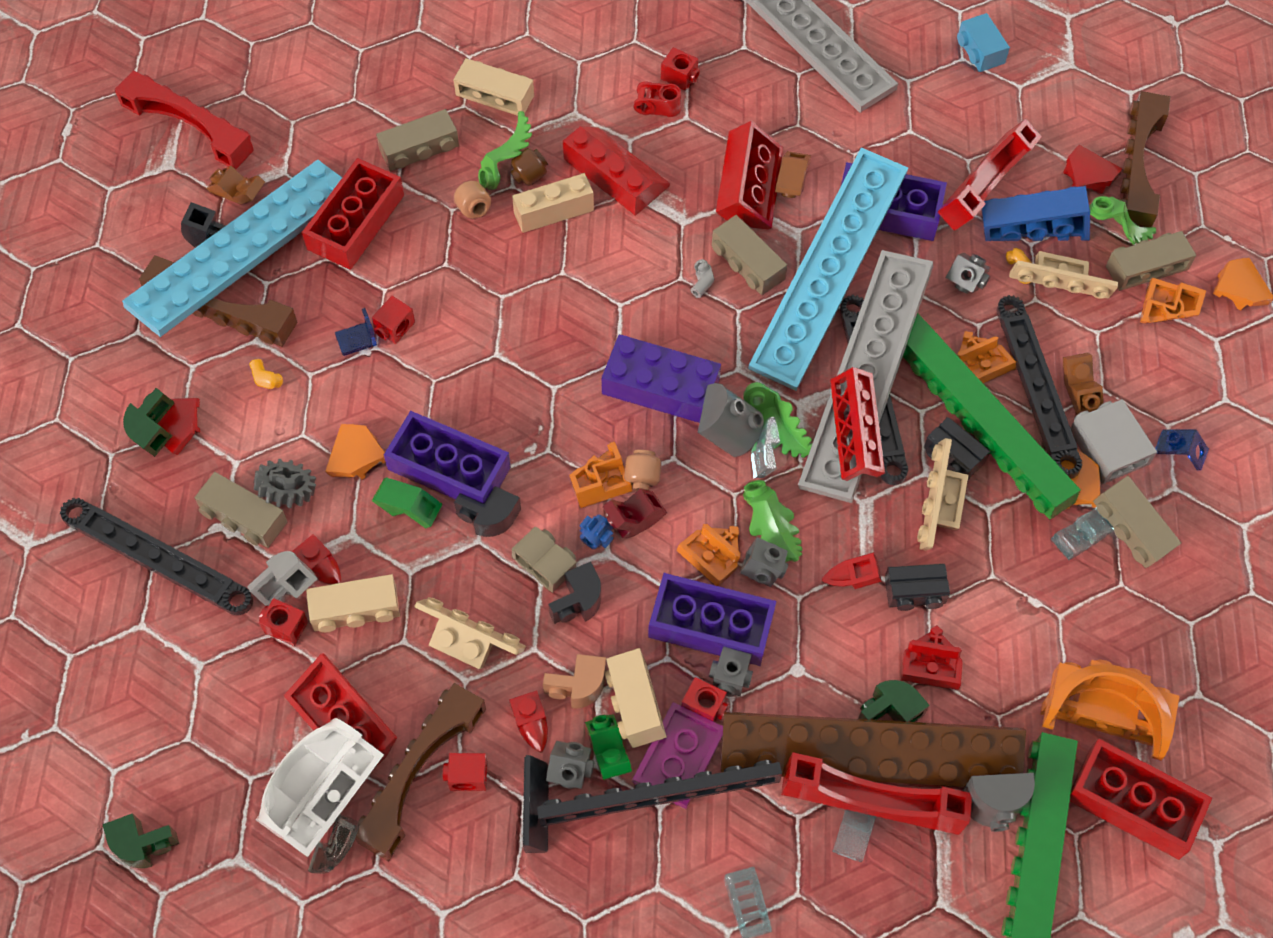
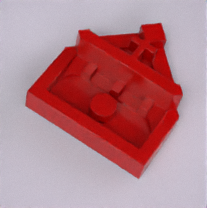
(1090, 170)
(181, 423)
(932, 661)

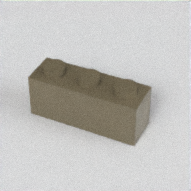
(418, 140)
(748, 255)
(1150, 260)
(240, 510)
(1136, 522)

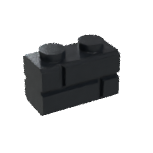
(965, 453)
(917, 586)

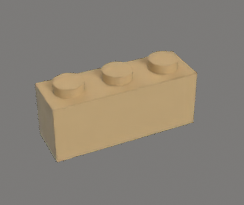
(493, 87)
(553, 202)
(353, 603)
(634, 698)

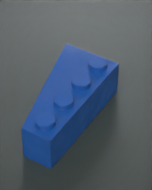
(1038, 216)

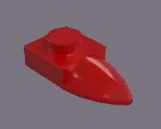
(319, 560)
(854, 572)
(530, 719)

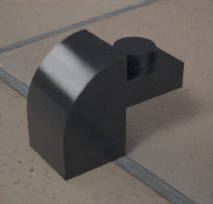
(199, 224)
(493, 516)
(584, 597)

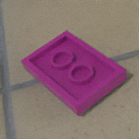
(684, 752)

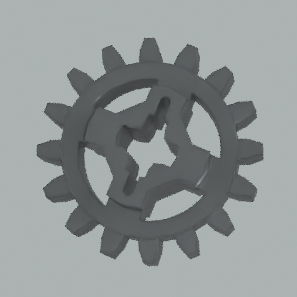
(284, 483)

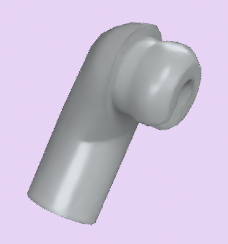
(705, 278)

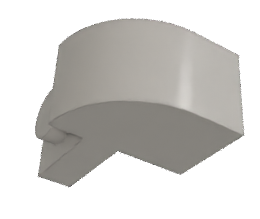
(283, 574)

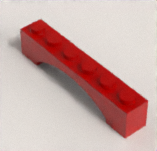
(143, 95)
(971, 194)
(934, 809)

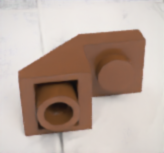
(792, 174)
(233, 186)
(1080, 383)

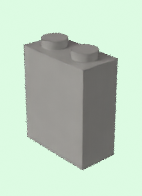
(1113, 440)

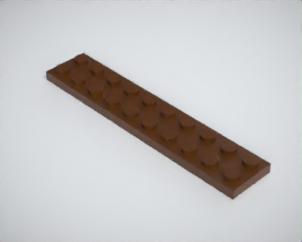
(876, 748)

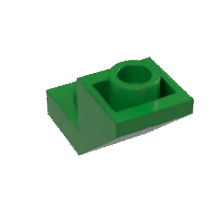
(401, 498)
(608, 746)

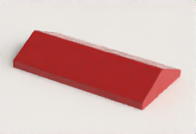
(326, 694)

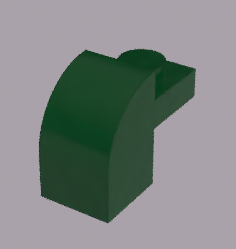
(142, 422)
(897, 699)
(134, 847)

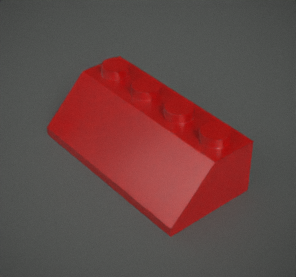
(613, 168)
(750, 176)

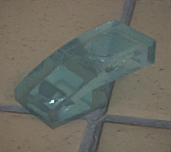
(762, 452)
(1082, 534)
(854, 835)

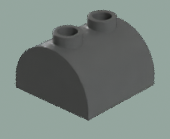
(729, 421)
(999, 798)

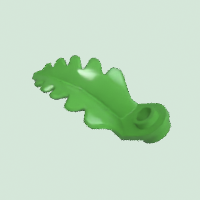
(488, 174)
(1110, 207)
(771, 405)
(772, 519)

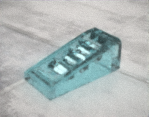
(740, 876)

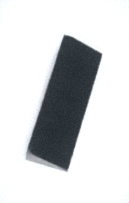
(535, 794)

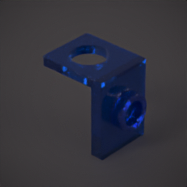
(356, 337)
(1183, 443)

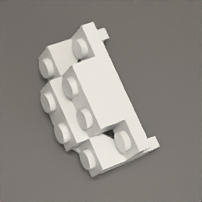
(316, 784)

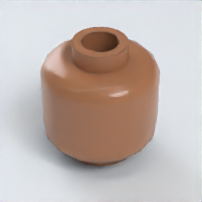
(472, 199)
(642, 469)

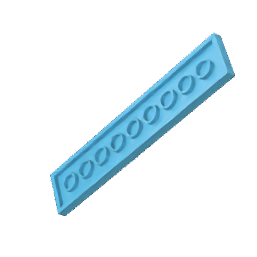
(232, 250)
(828, 269)

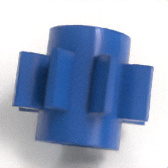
(596, 531)

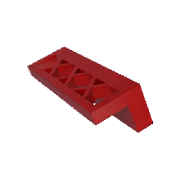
(861, 420)

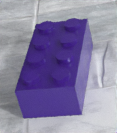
(914, 207)
(658, 377)
(446, 459)
(710, 617)

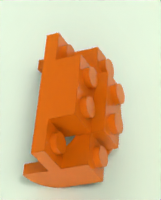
(1109, 702)

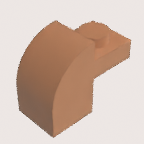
(583, 686)

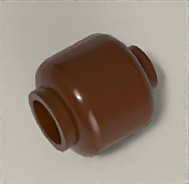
(528, 167)

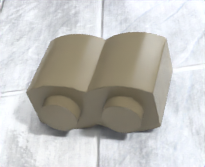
(544, 558)

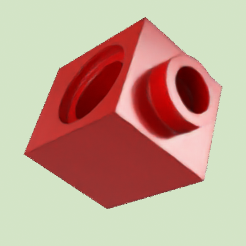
(679, 69)
(393, 320)
(291, 629)
(702, 690)
(466, 772)

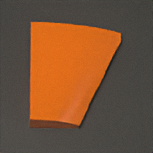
(1171, 301)
(600, 478)

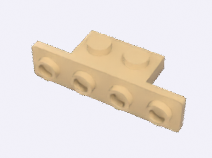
(1063, 273)
(945, 497)
(463, 637)

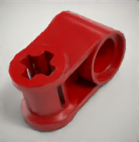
(660, 99)

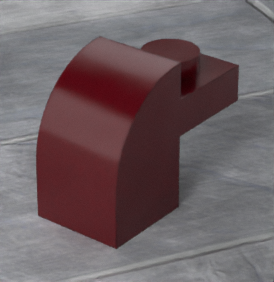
(635, 514)

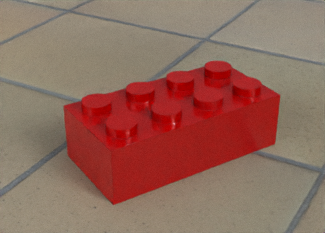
(353, 213)
(1139, 799)

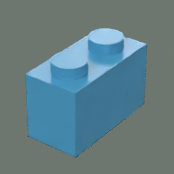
(983, 42)

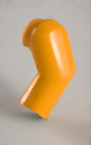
(1017, 255)
(265, 378)

